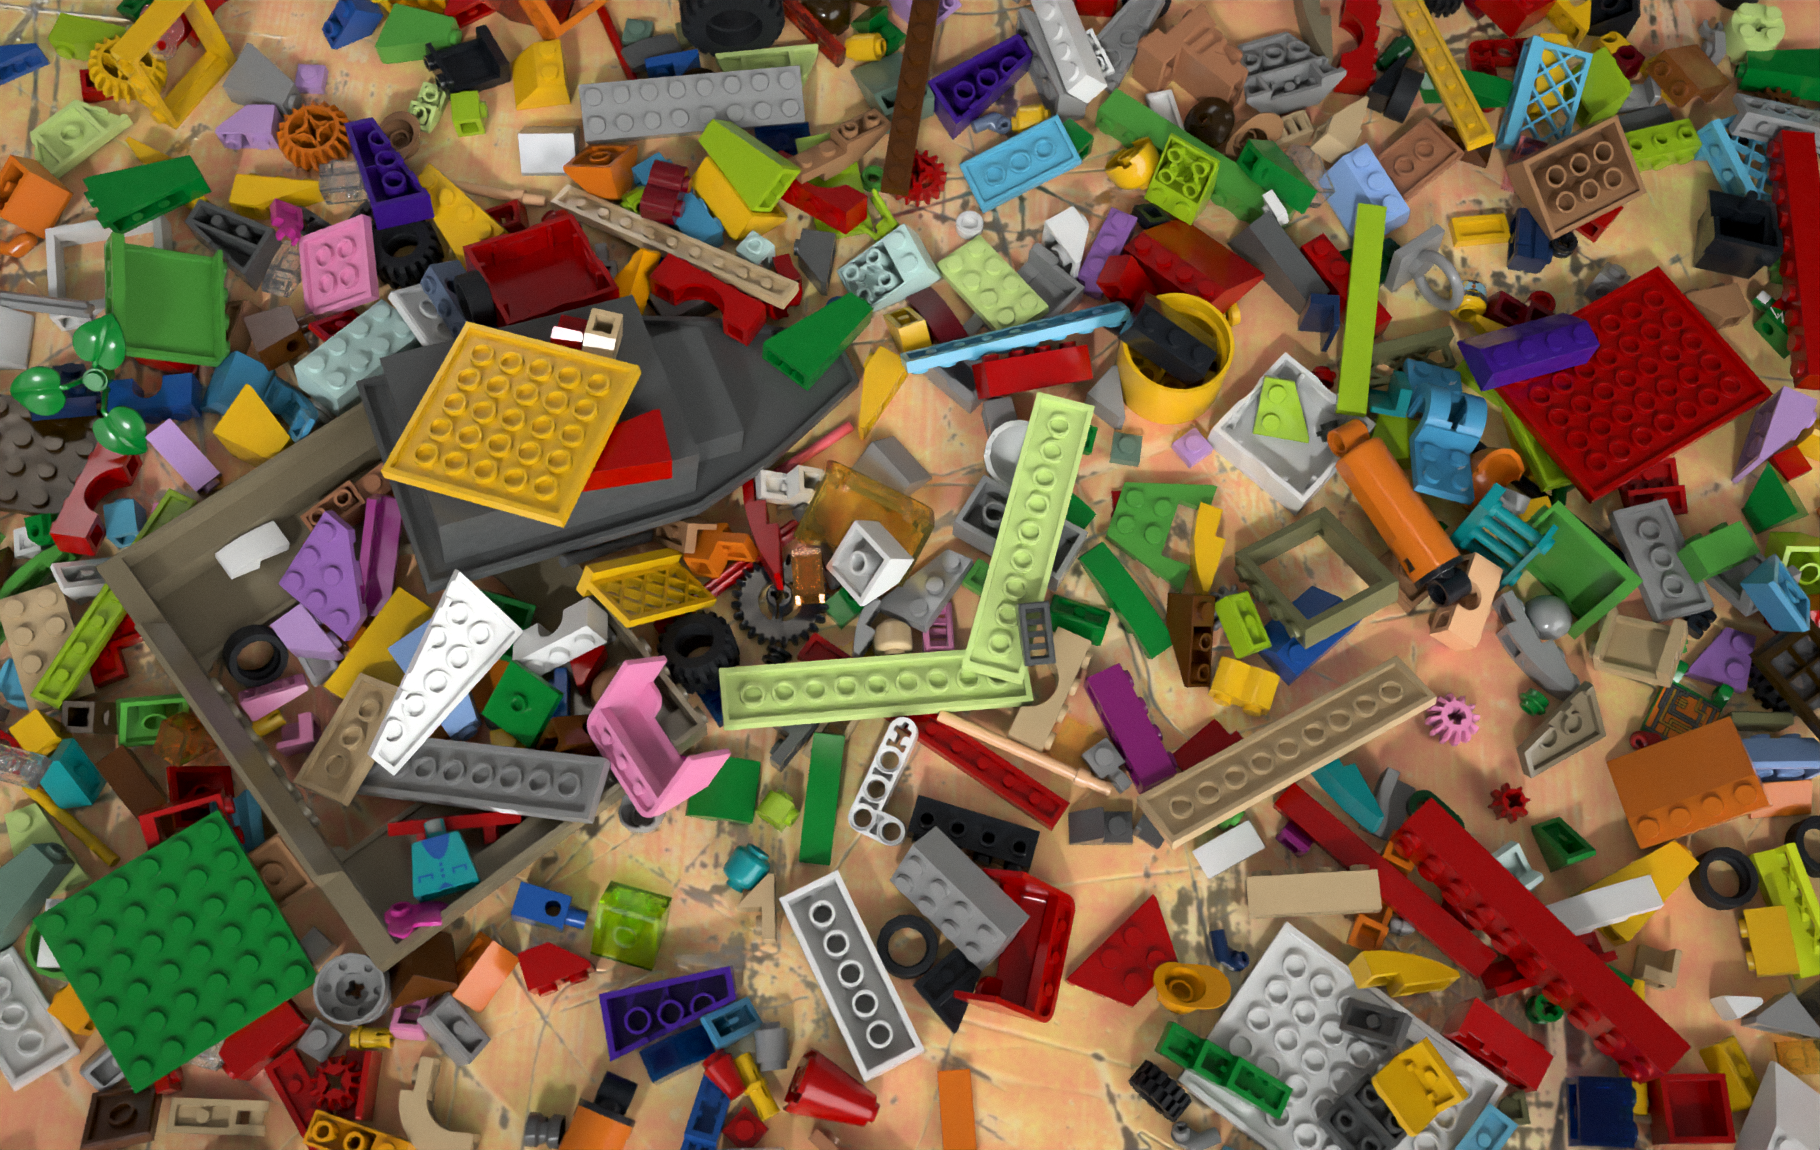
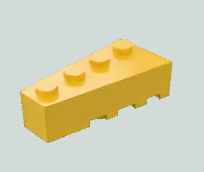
(456, 213)

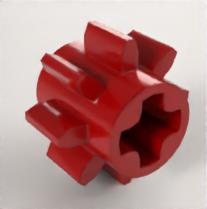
(1516, 806)

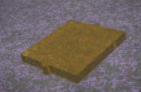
(1072, 742)

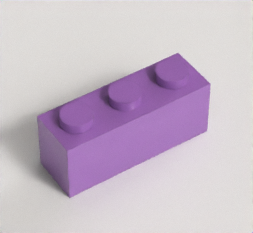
(1111, 239)

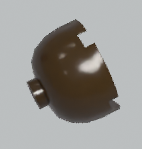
(832, 14)

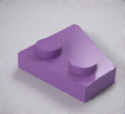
(1725, 660)

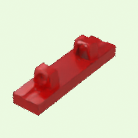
(487, 820)

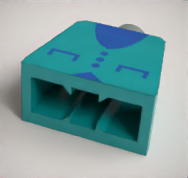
(441, 863)

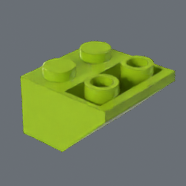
(1603, 90)

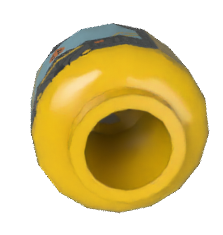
(1473, 302)

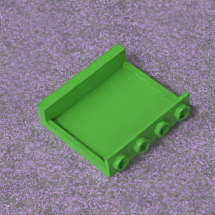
(167, 302)
(1579, 568)

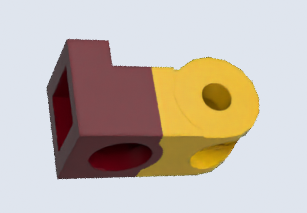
(1625, 54)

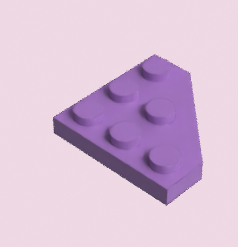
(329, 577)

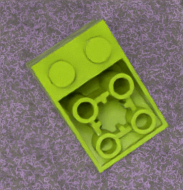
(1183, 180)

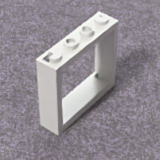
(85, 233)

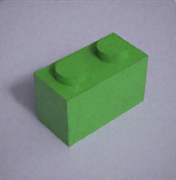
(1717, 551)

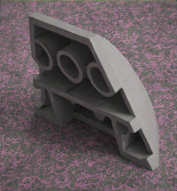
(1286, 74)

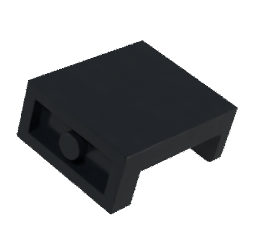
(468, 65)

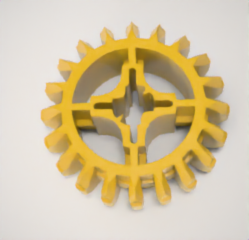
(102, 61)

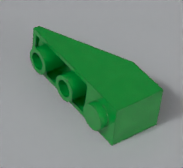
(1275, 171)

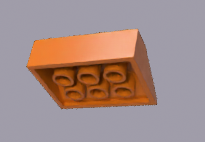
(1687, 784)

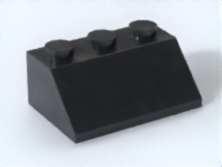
(1169, 339)

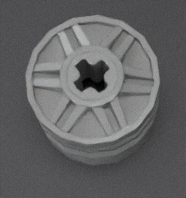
(338, 980)

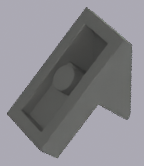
(785, 750)
(1100, 827)
(1375, 1024)

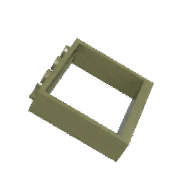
(1381, 582)

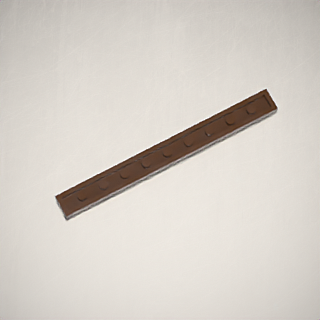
(910, 97)

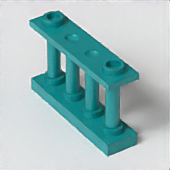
(1481, 517)

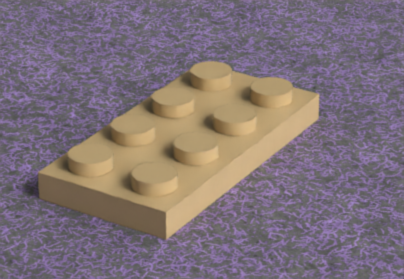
(35, 631)
(340, 756)

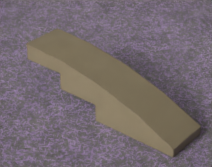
(1314, 27)

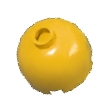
(1135, 166)

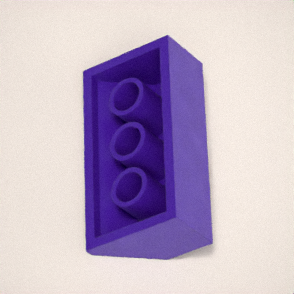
(1528, 350)

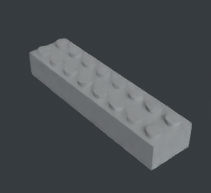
(689, 102)

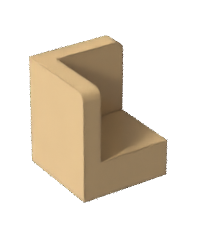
(1656, 967)

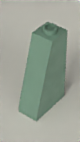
(27, 884)

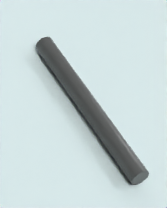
(605, 548)

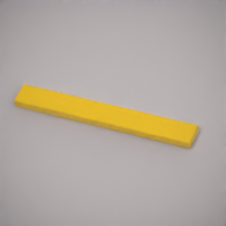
(1444, 73)

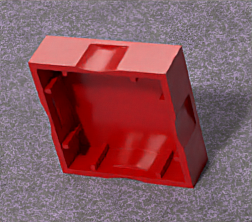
(541, 271)

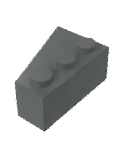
(244, 242)

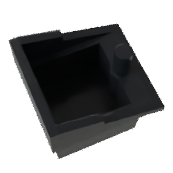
(1737, 235)

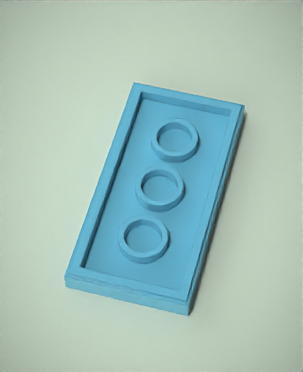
(1020, 163)

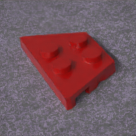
(1128, 958)

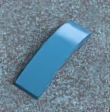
(292, 406)

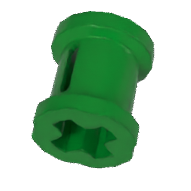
(1534, 1006)

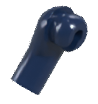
(1226, 955)

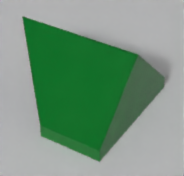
(1772, 502)

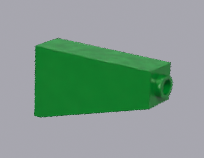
(1788, 69)
(817, 341)

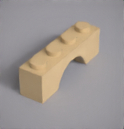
(1035, 723)

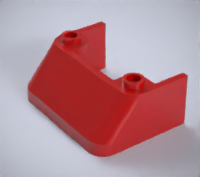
(1035, 958)

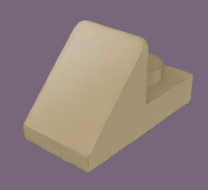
(763, 900)

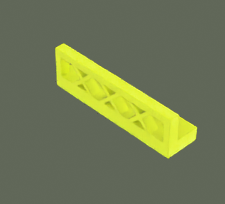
(1781, 886)

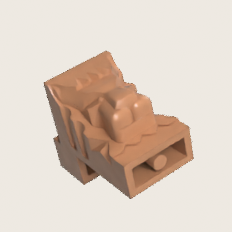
(1193, 57)

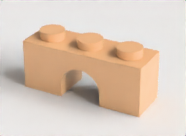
(1462, 625)

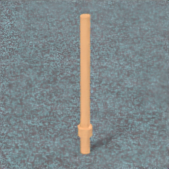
(502, 194)
(1080, 776)

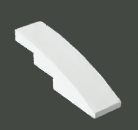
(1607, 905)

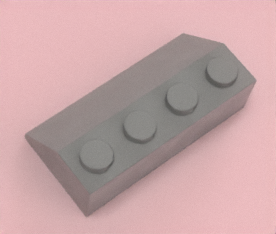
(1045, 72)

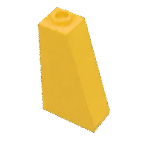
(1668, 869)

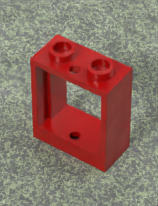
(152, 825)

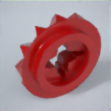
(336, 1098)

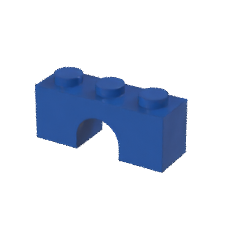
(177, 399)

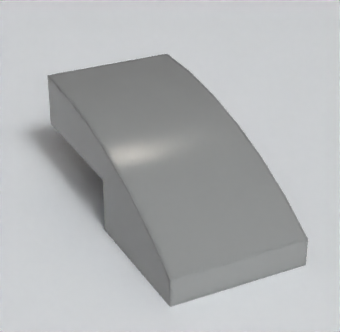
(864, 633)

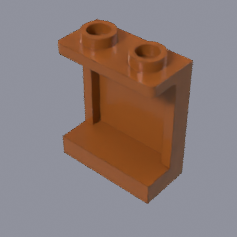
(1687, 74)

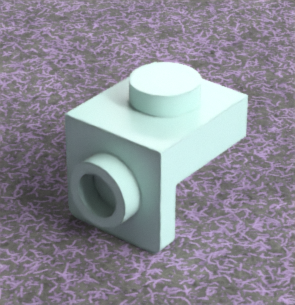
(757, 250)
(1515, 862)

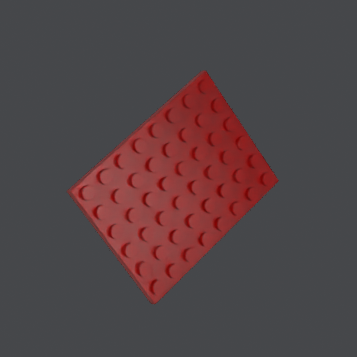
(1642, 394)

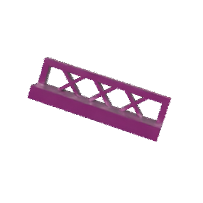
(379, 551)

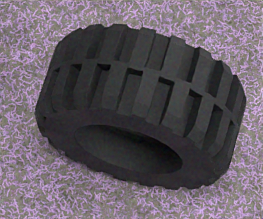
(731, 24)

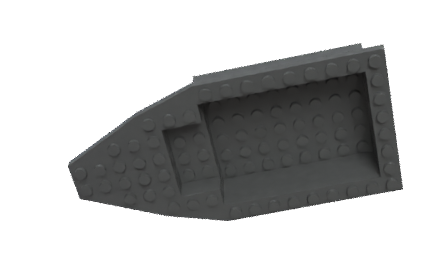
(720, 412)

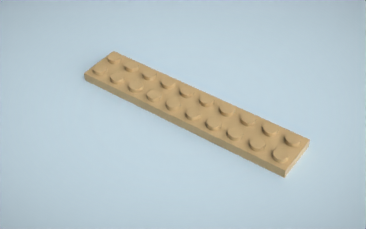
(1285, 751)

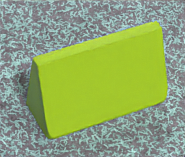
(1242, 624)

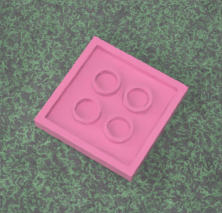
(339, 267)

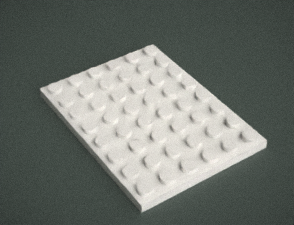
(1289, 1028)

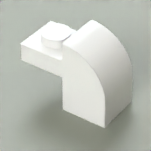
(787, 489)

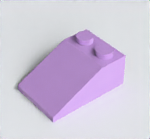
(1774, 426)

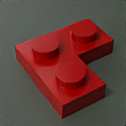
(110, 663)

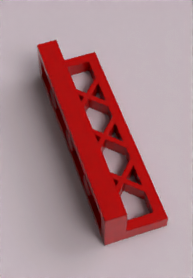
(1504, 978)

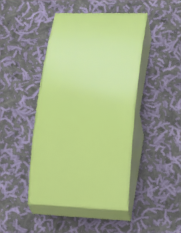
(429, 106)

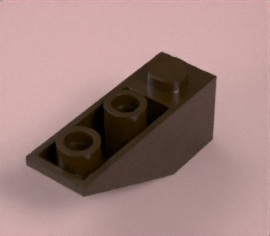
(88, 717)

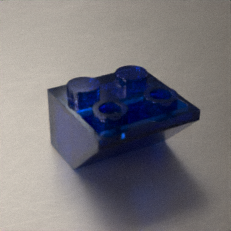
(1601, 1112)

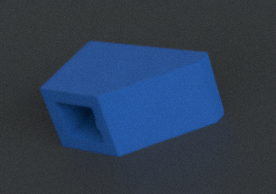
(351, 22)

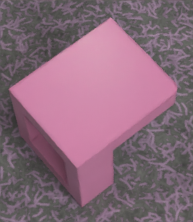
(300, 736)

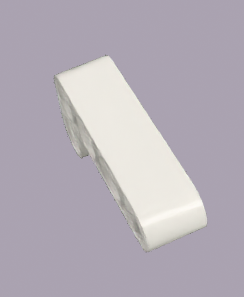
(890, 779)

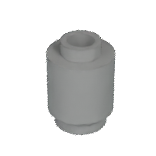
(771, 1046)

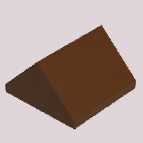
(425, 971)

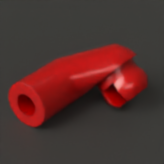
(1642, 739)

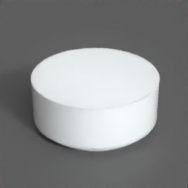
(969, 225)

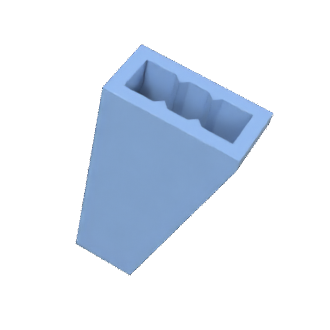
(464, 719)

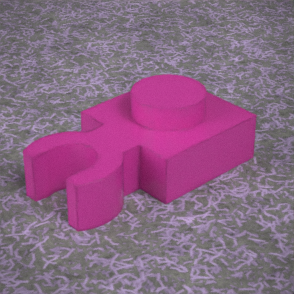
(288, 220)

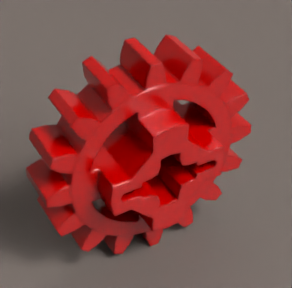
(930, 179)

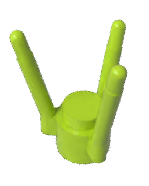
(888, 222)

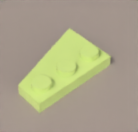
(34, 826)

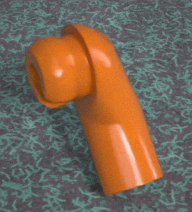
(19, 245)

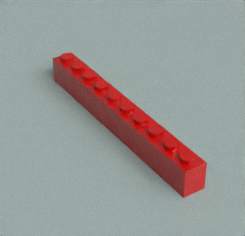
(1797, 200)

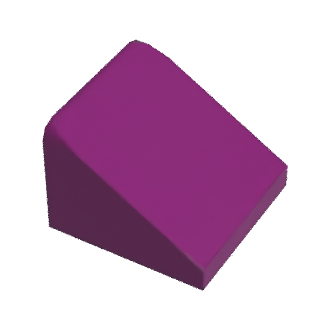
(1294, 840)

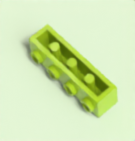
(1664, 145)

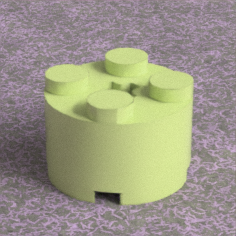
(1753, 29)

